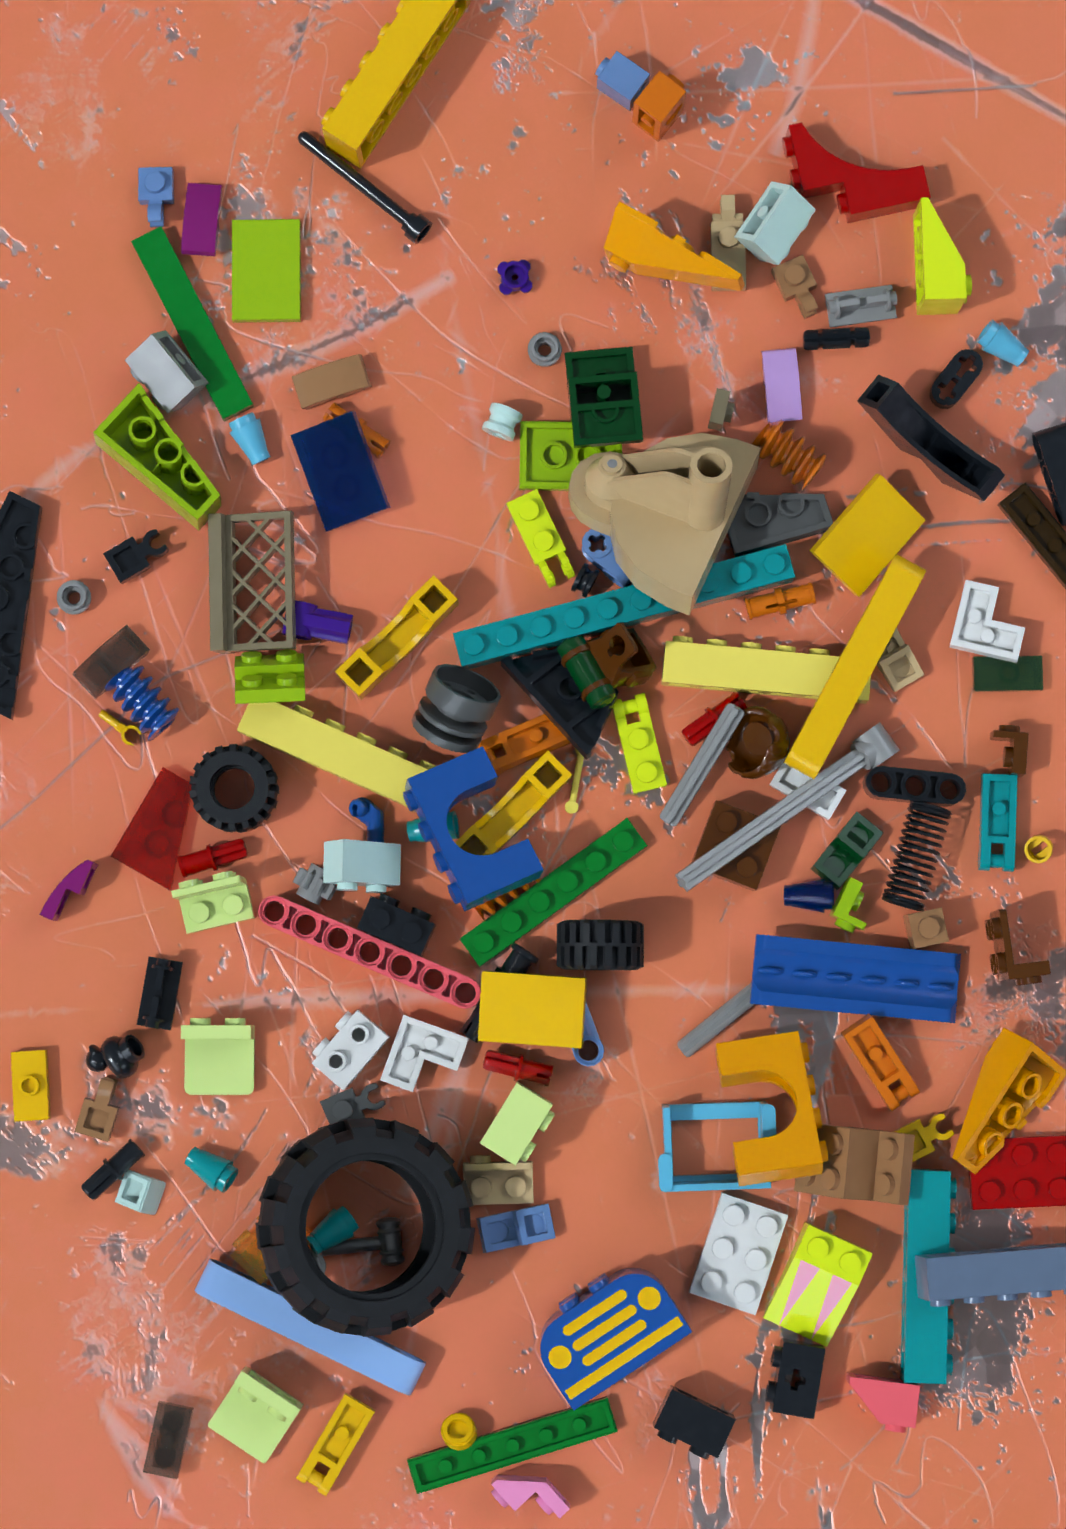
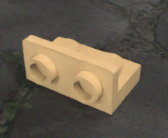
(498, 1181)

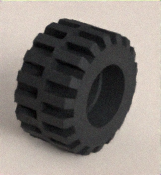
(213, 767)
(600, 945)

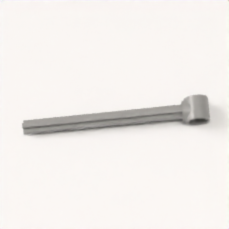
(866, 752)

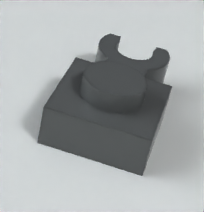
(348, 1106)

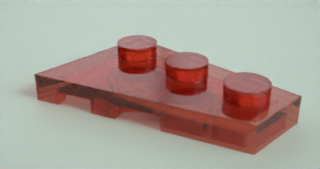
(157, 829)

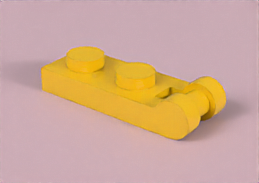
(336, 1443)

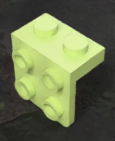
(219, 1057)

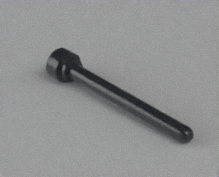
(414, 225)

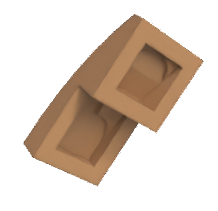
(331, 381)

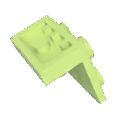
(215, 902)
(255, 1414)

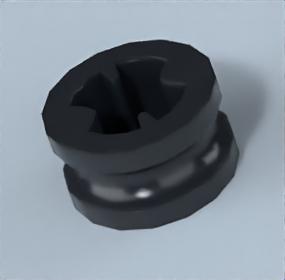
(585, 580)

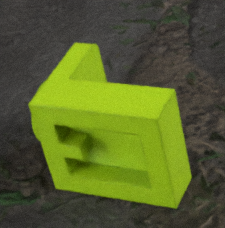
(848, 899)

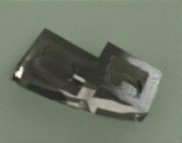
(113, 656)

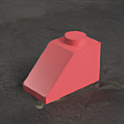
(888, 1400)

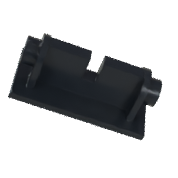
(159, 993)

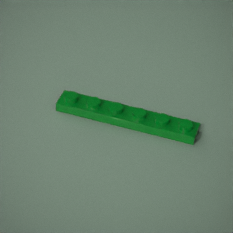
(553, 892)

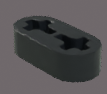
(962, 383)

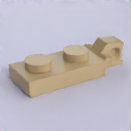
(723, 243)

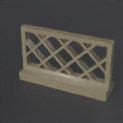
(224, 575)

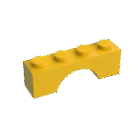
(391, 645)
(516, 807)

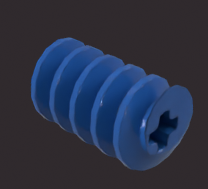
(142, 700)

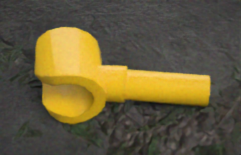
(119, 726)

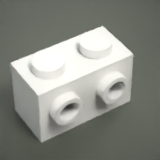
(349, 1049)

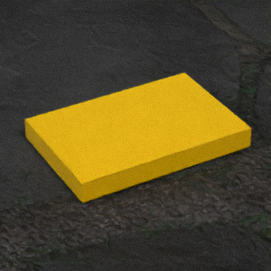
(867, 535)
(532, 1009)

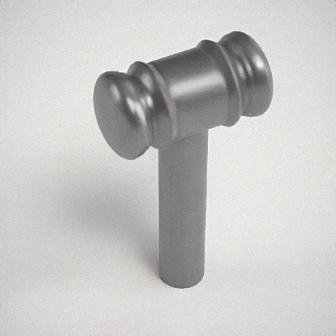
(388, 1243)

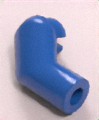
(371, 816)

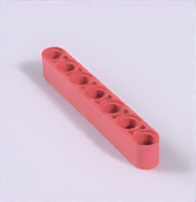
(352, 951)

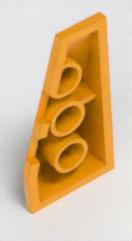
(1009, 1086)

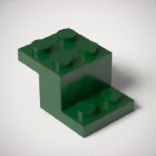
(603, 397)

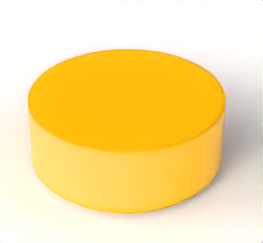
(459, 1431)

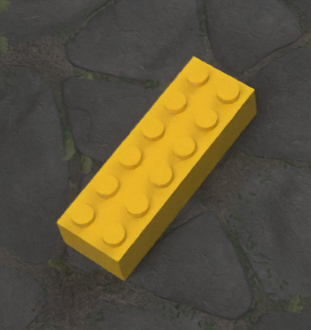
(388, 76)

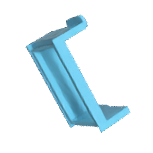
(701, 1111)

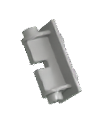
(861, 306)

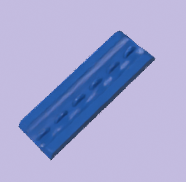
(855, 978)

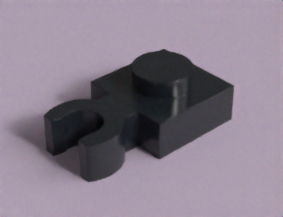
(130, 558)

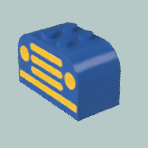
(609, 1332)

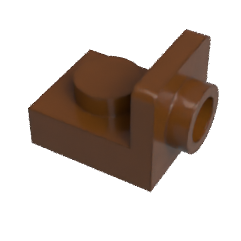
(1016, 755)

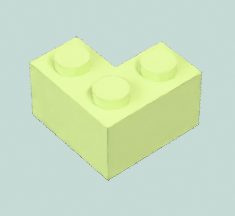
(517, 1123)

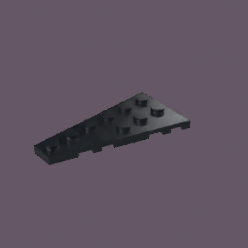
(18, 548)

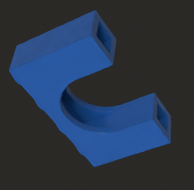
(471, 876)

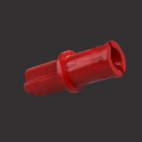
(702, 726)
(212, 857)
(518, 1067)

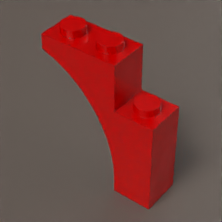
(863, 190)

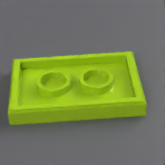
(266, 270)
(550, 455)

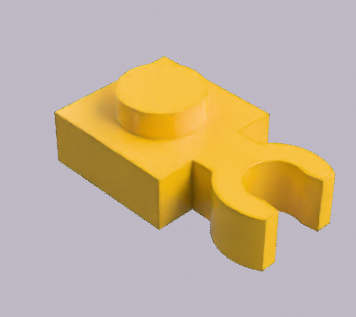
(924, 1135)

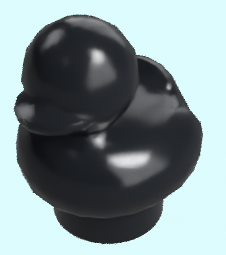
(118, 1054)

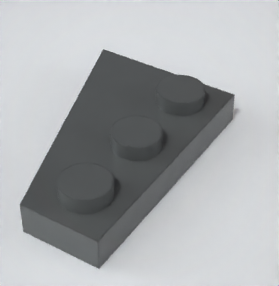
(777, 520)

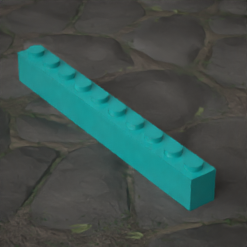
(627, 605)

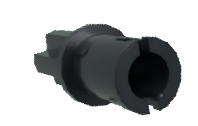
(112, 1170)

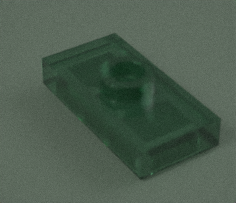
(1005, 676)

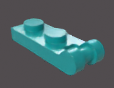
(997, 821)

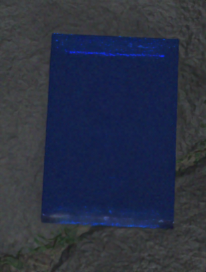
(340, 471)

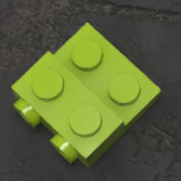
(269, 677)

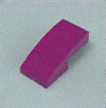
(201, 219)
(75, 881)

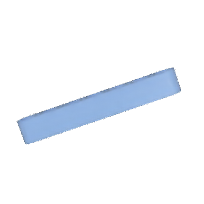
(268, 1308)

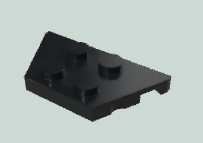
(559, 697)

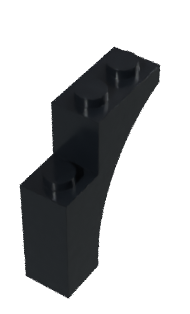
(926, 439)

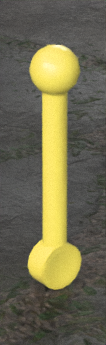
(572, 806)

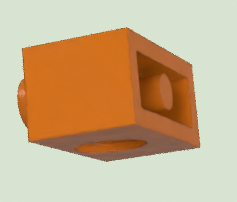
(659, 105)

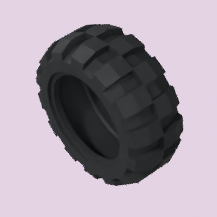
(444, 1240)

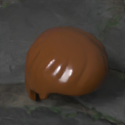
(758, 743)

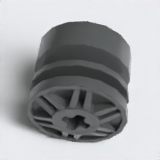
(456, 708)

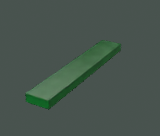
(192, 323)
(513, 1445)

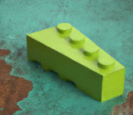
(155, 455)

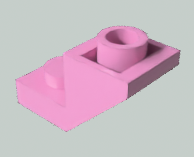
(515, 1490)

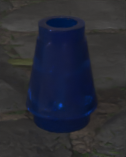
(810, 895)

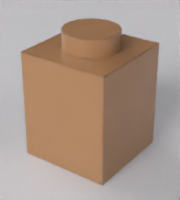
(926, 928)

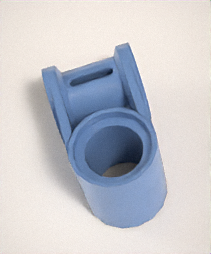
(604, 559)

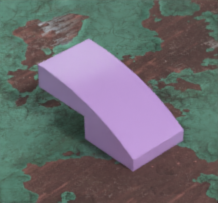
(781, 385)

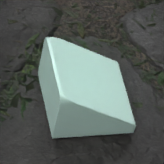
(140, 1192)

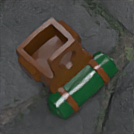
(606, 663)

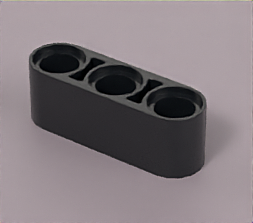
(1051, 455)
(930, 782)

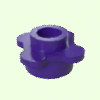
(520, 269)

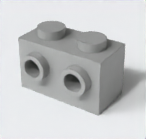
(166, 372)

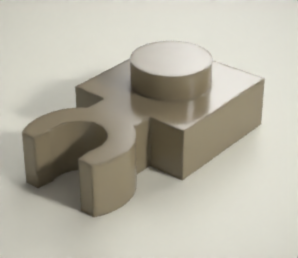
(721, 410)

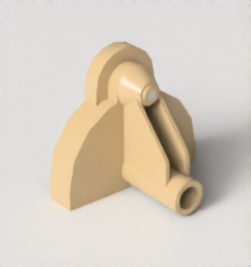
(666, 509)

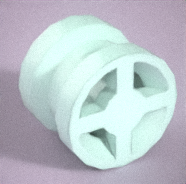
(502, 421)

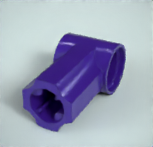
(321, 623)

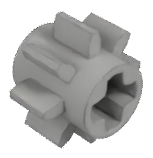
(312, 886)

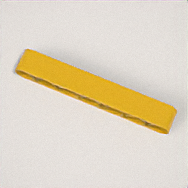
(855, 666)

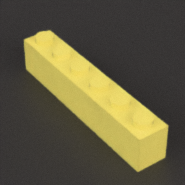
(749, 668)
(330, 748)

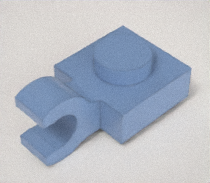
(155, 189)

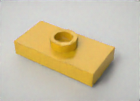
(30, 1085)

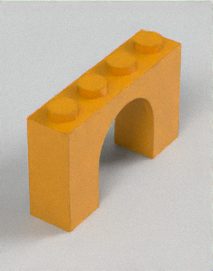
(781, 1062)

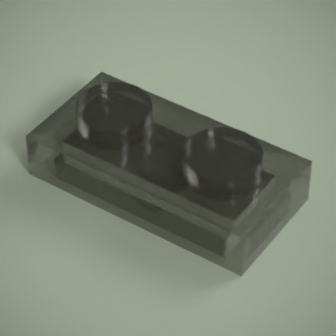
(168, 1440)

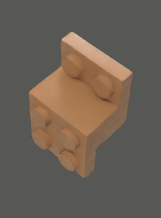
(863, 1165)

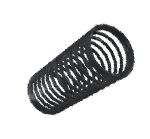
(929, 809)

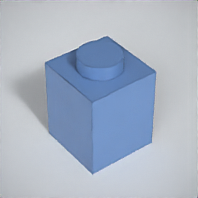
(621, 79)

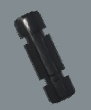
(836, 338)

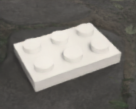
(738, 1253)

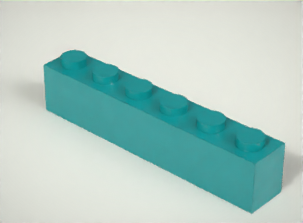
(926, 1232)

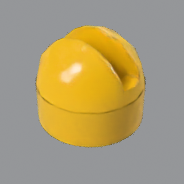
(1044, 854)

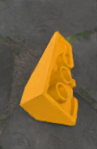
(644, 249)

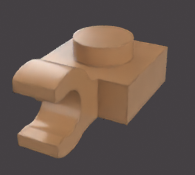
(795, 282)
(97, 1114)

